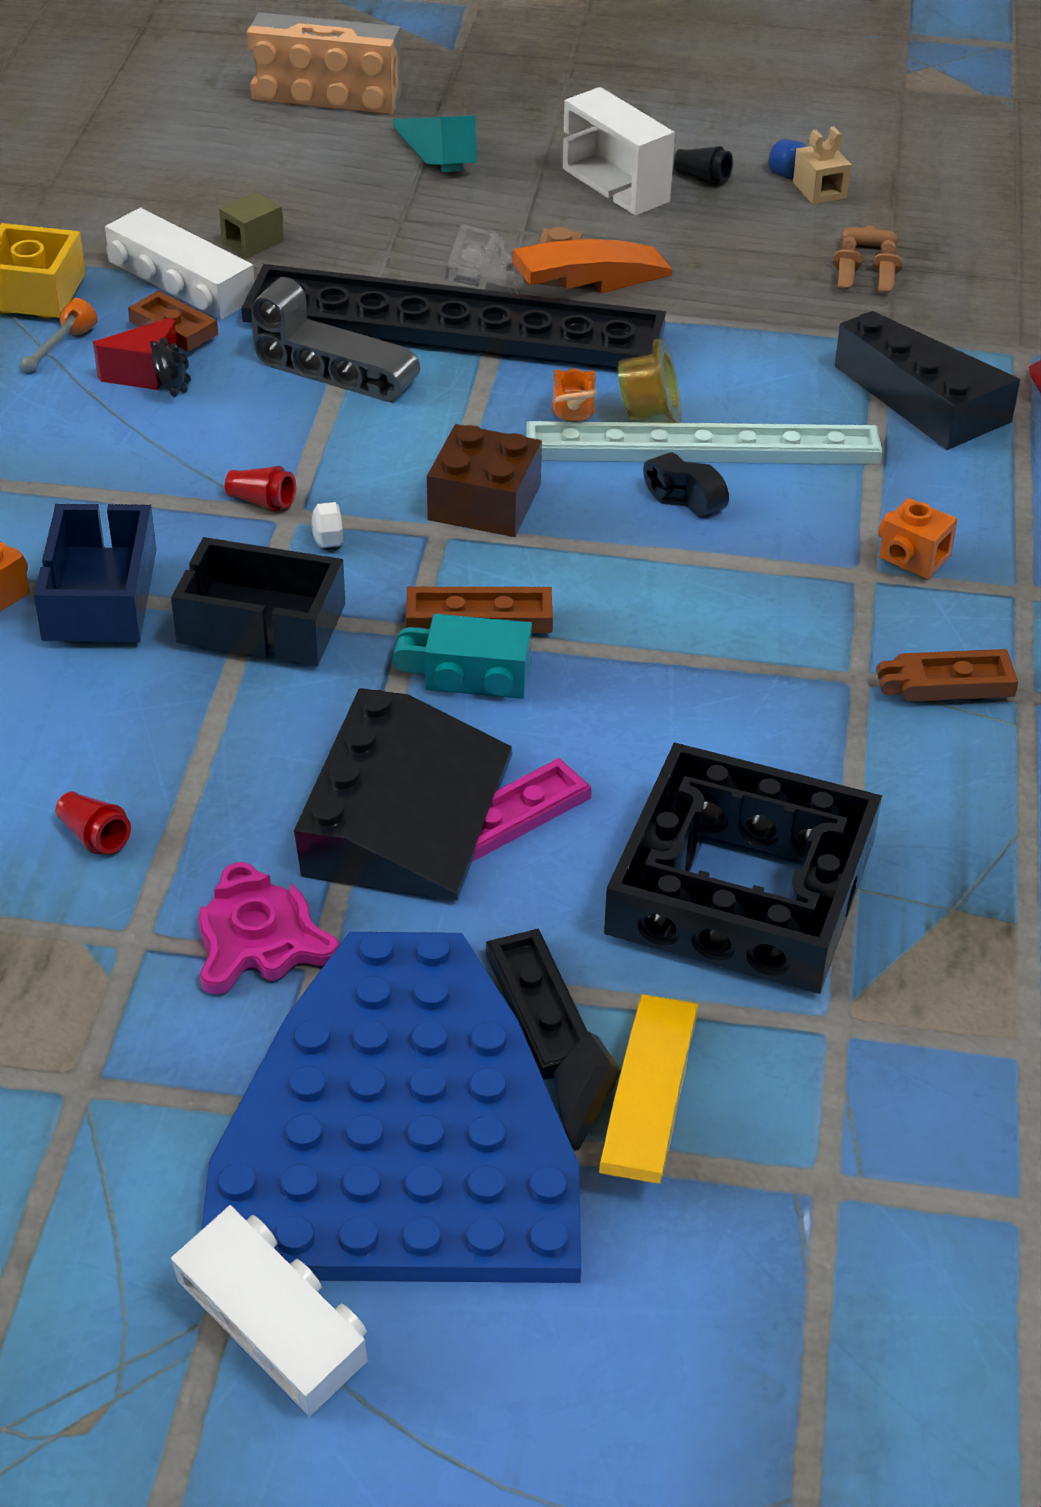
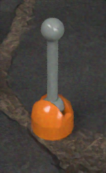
(76, 318)

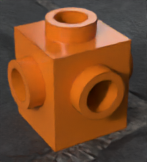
(917, 537)

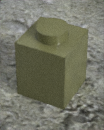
(251, 224)

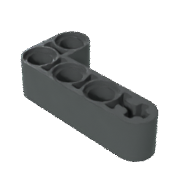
(324, 352)

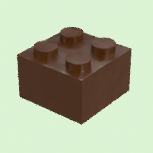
(484, 480)

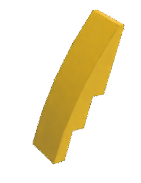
(649, 1090)

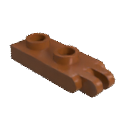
(949, 675)

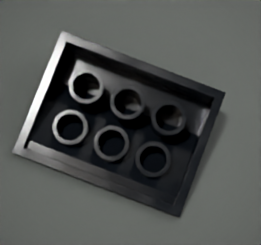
(400, 798)

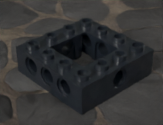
(729, 925)

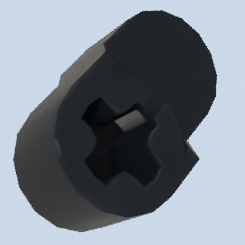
(686, 484)

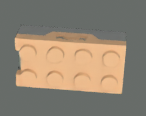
(325, 63)

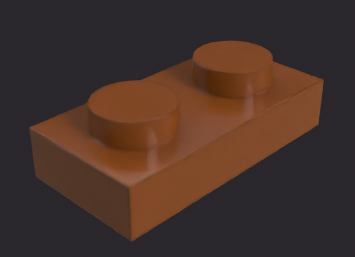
(191, 325)

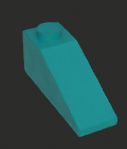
(441, 139)

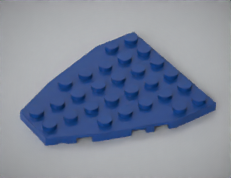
(404, 1127)

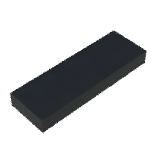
(537, 997)

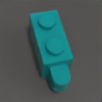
(468, 655)

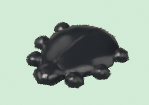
(170, 366)

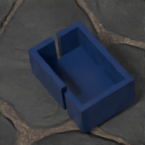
(94, 589)

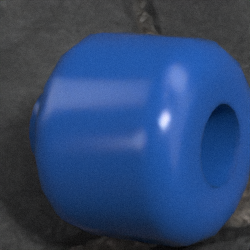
(783, 157)

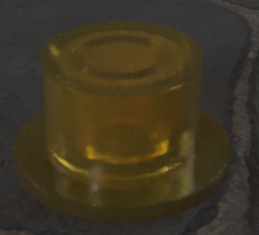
(650, 384)

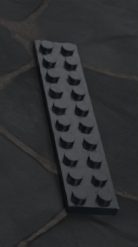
(470, 317)

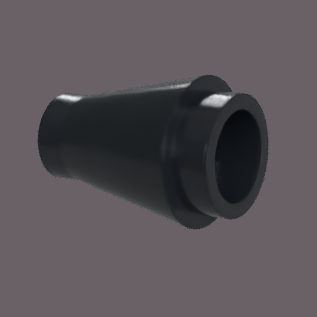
(707, 163)

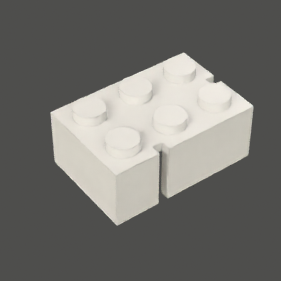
(622, 154)

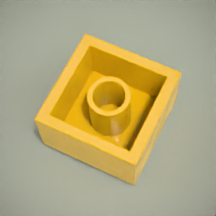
(39, 269)

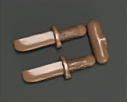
(849, 259)

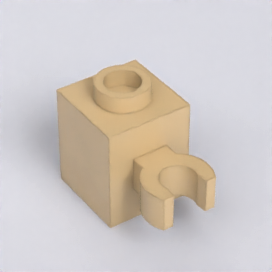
(821, 169)

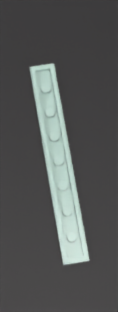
(708, 442)

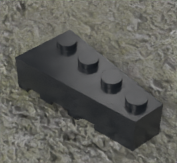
(926, 380)

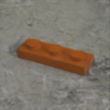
(501, 603)

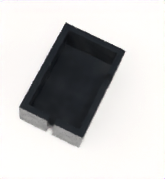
(259, 601)

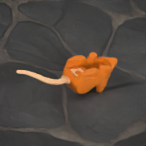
(574, 394)

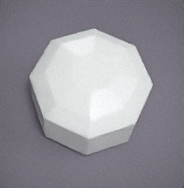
(327, 525)

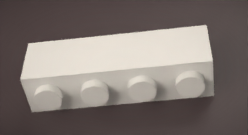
(179, 262)

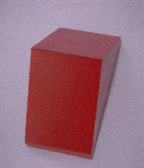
(128, 355)

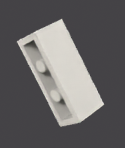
(272, 1308)

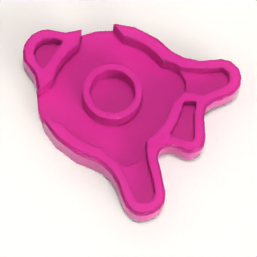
(258, 929)

